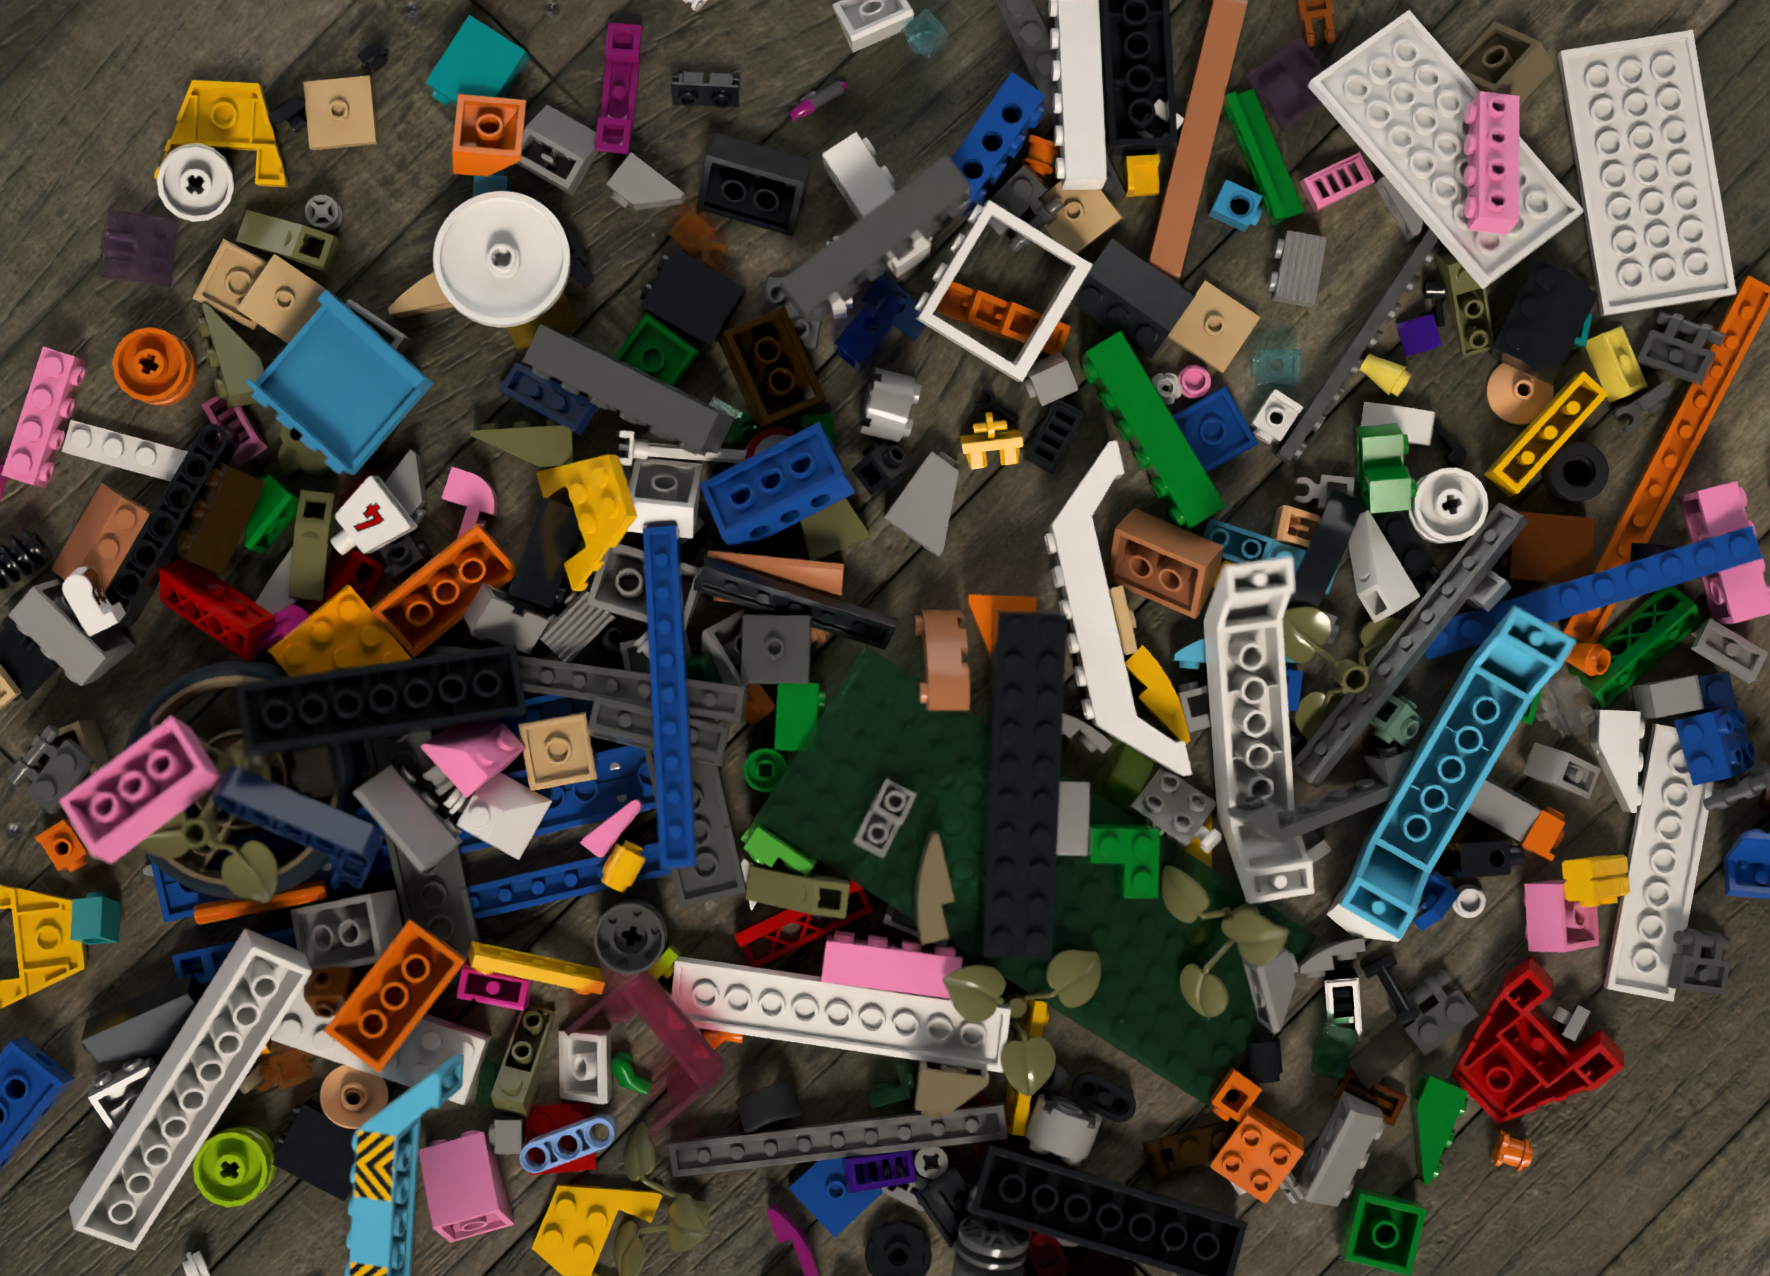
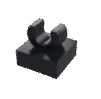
(289, 111)

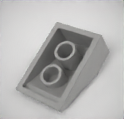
(347, 930)

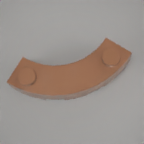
(943, 646)

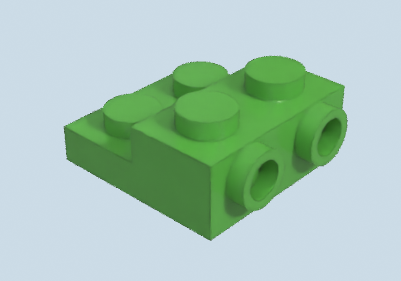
(767, 845)

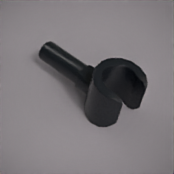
(1436, 291)
(996, 408)
(1457, 454)

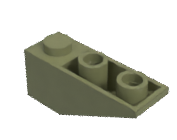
(289, 240)
(1466, 306)
(230, 357)
(540, 446)
(312, 545)
(797, 892)
(523, 1062)

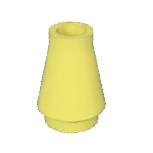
(1386, 374)

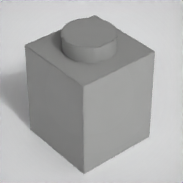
(1050, 379)

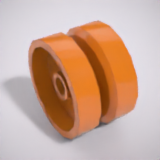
(135, 364)

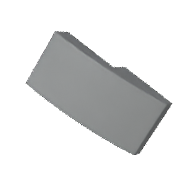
(1090, 737)
(884, 818)
(1073, 818)
(1320, 959)

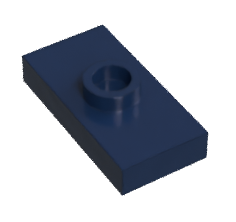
(904, 319)

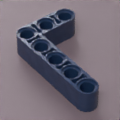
(303, 821)

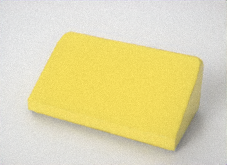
(1615, 364)

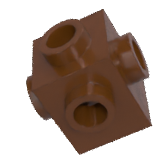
(329, 989)

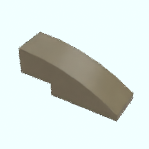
(932, 891)

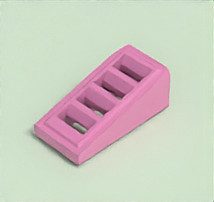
(1314, 195)
(250, 439)
(606, 835)

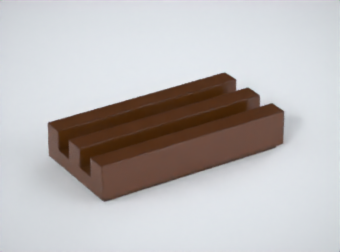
(1396, 1108)

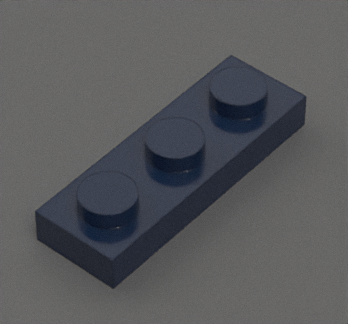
(548, 399)

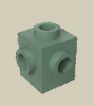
(1397, 721)

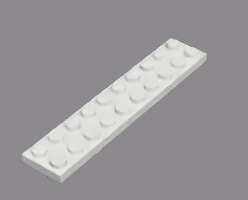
(836, 1015)

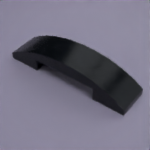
(1325, 549)

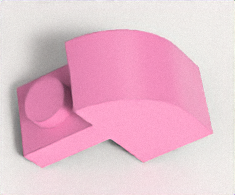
(471, 492)

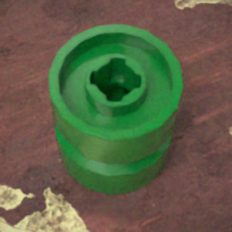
(765, 768)

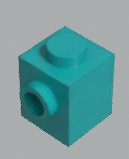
(95, 919)

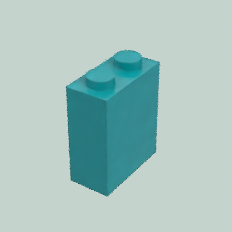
(476, 64)

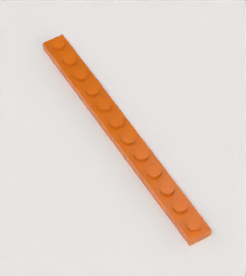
(1677, 446)

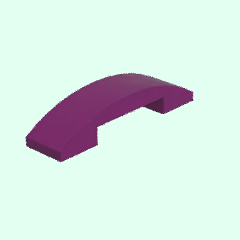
(619, 88)
(785, 1229)

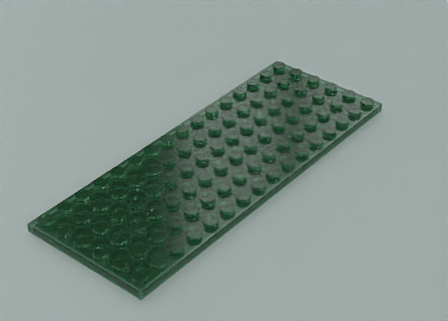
(883, 732)

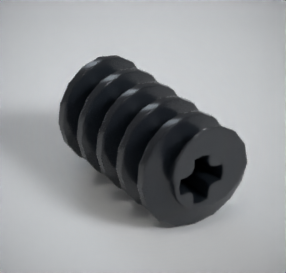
(21, 556)

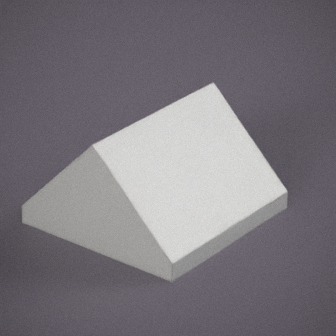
(871, 20)
(585, 1066)

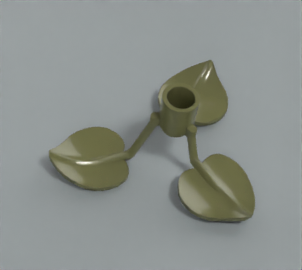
(1304, 634)
(246, 873)
(1257, 938)
(980, 987)
(686, 1216)

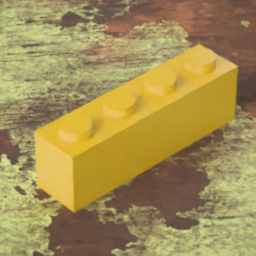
(1546, 434)

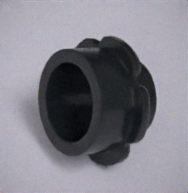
(374, 56)

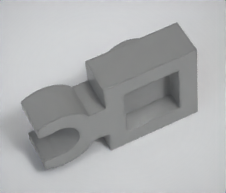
(1323, 488)

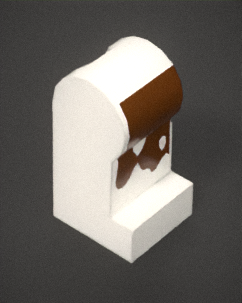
(90, 602)

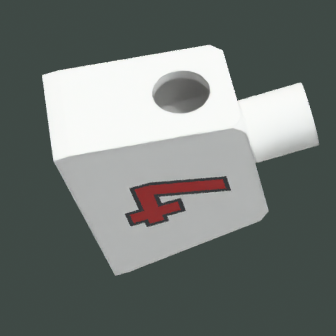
(371, 518)

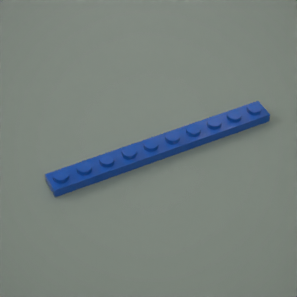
(1604, 587)
(670, 698)

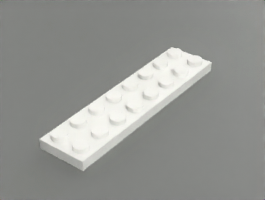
(1660, 871)

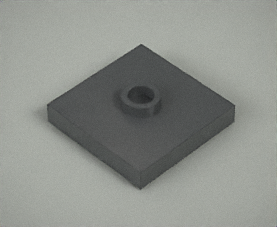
(776, 649)

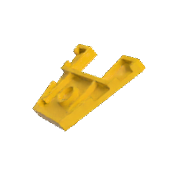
(231, 119)
(601, 507)
(41, 942)
(581, 1221)

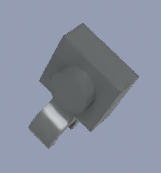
(1650, 400)

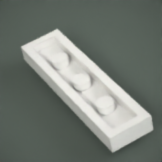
(122, 451)

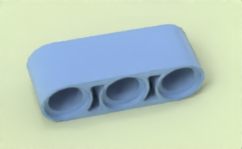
(556, 1154)

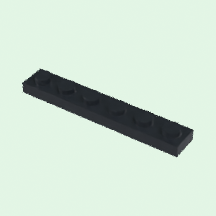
(786, 599)

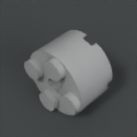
(888, 405)
(1062, 1128)

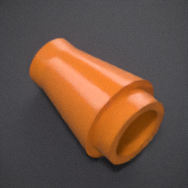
(1589, 658)

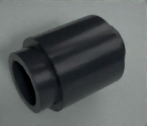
(1264, 1058)

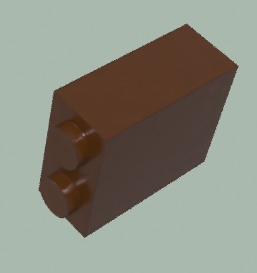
(1550, 549)

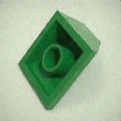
(271, 514)

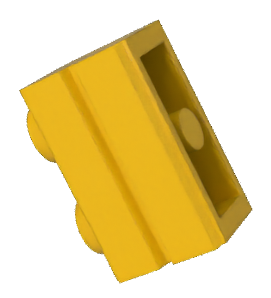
(1596, 879)

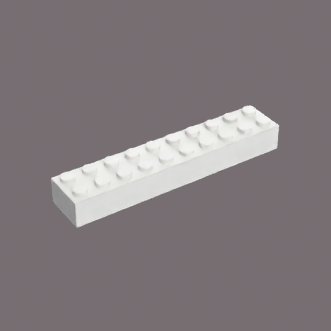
(189, 1089)

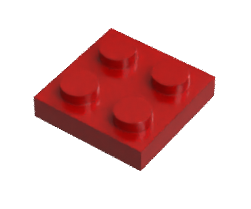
(553, 1116)

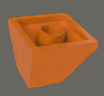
(487, 134)

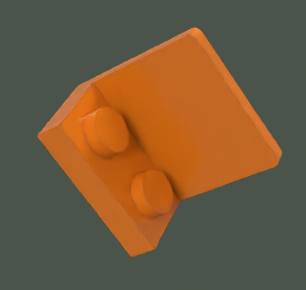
(1259, 1154)

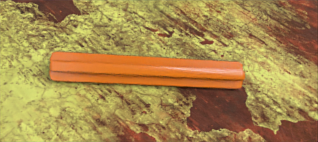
(235, 908)

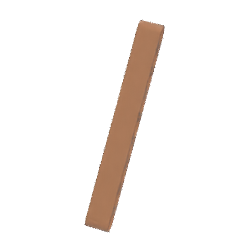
(1196, 136)

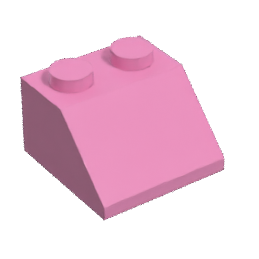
(473, 753)
(1556, 922)

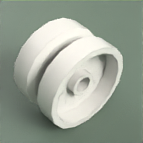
(195, 202)
(1466, 501)

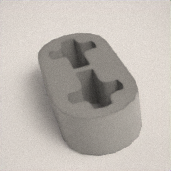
(904, 1194)

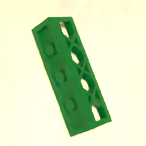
(1262, 156)
(1647, 646)

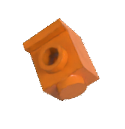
(65, 833)
(1544, 834)
(1246, 1094)

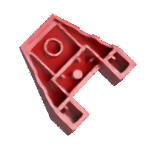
(1522, 1059)

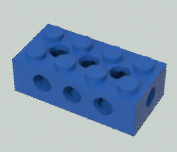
(1013, 100)
(776, 488)
(44, 1085)

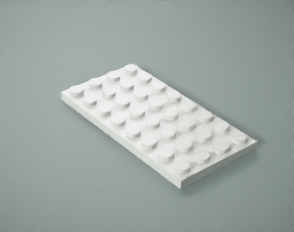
(1407, 113)
(1646, 173)

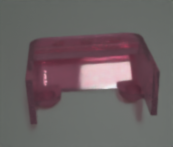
(698, 1060)

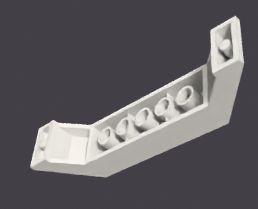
(1093, 622)
(1253, 722)

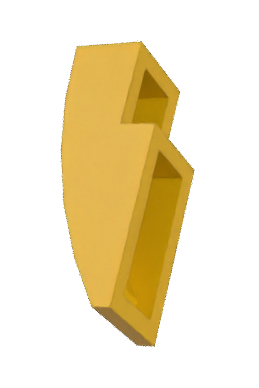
(1158, 693)

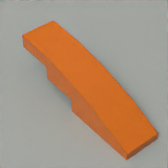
(997, 317)

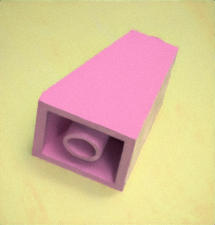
(464, 1186)

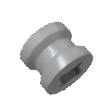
(318, 209)
(438, 778)
(928, 1156)

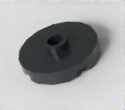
(898, 1235)

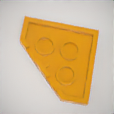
(337, 638)

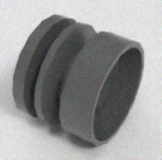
(614, 946)
(990, 1248)

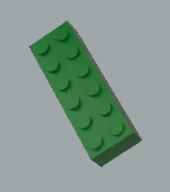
(1151, 431)

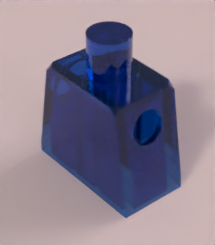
(856, 343)

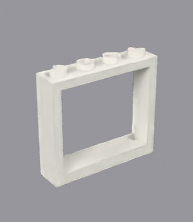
(946, 272)

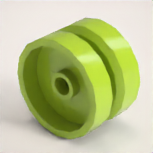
(219, 1178)

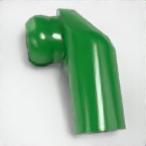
(625, 1075)

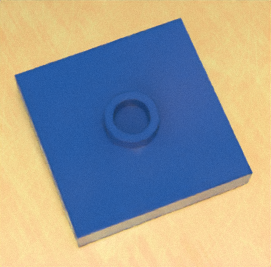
(1215, 429)
(825, 1194)

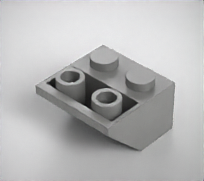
(557, 149)

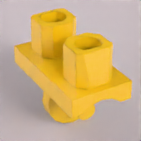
(1005, 441)

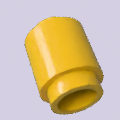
(623, 866)

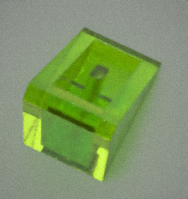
(1126, 779)

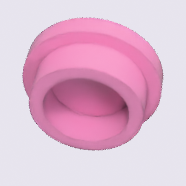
(1194, 381)

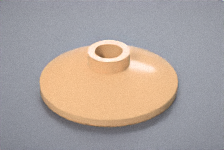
(1508, 403)
(348, 1082)

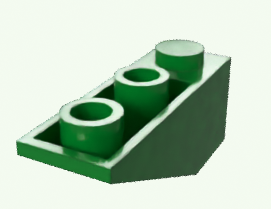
(1433, 1117)

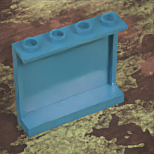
(340, 386)

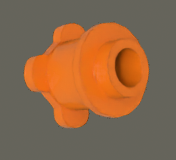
(1040, 155)
(1511, 1151)

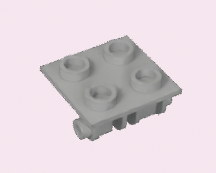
(1173, 807)

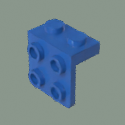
(1715, 744)
(1748, 866)

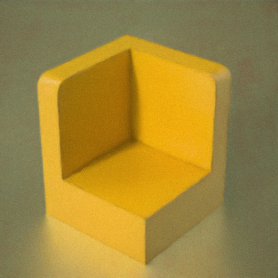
(1141, 175)

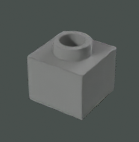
(508, 1134)

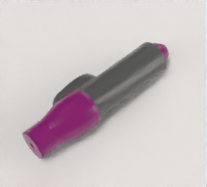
(815, 100)

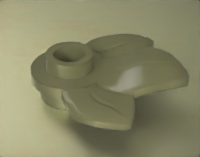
(296, 454)

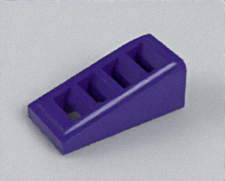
(850, 1174)

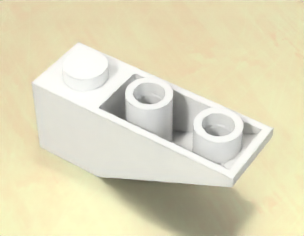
(1377, 571)
(1616, 746)

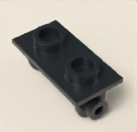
(720, 92)

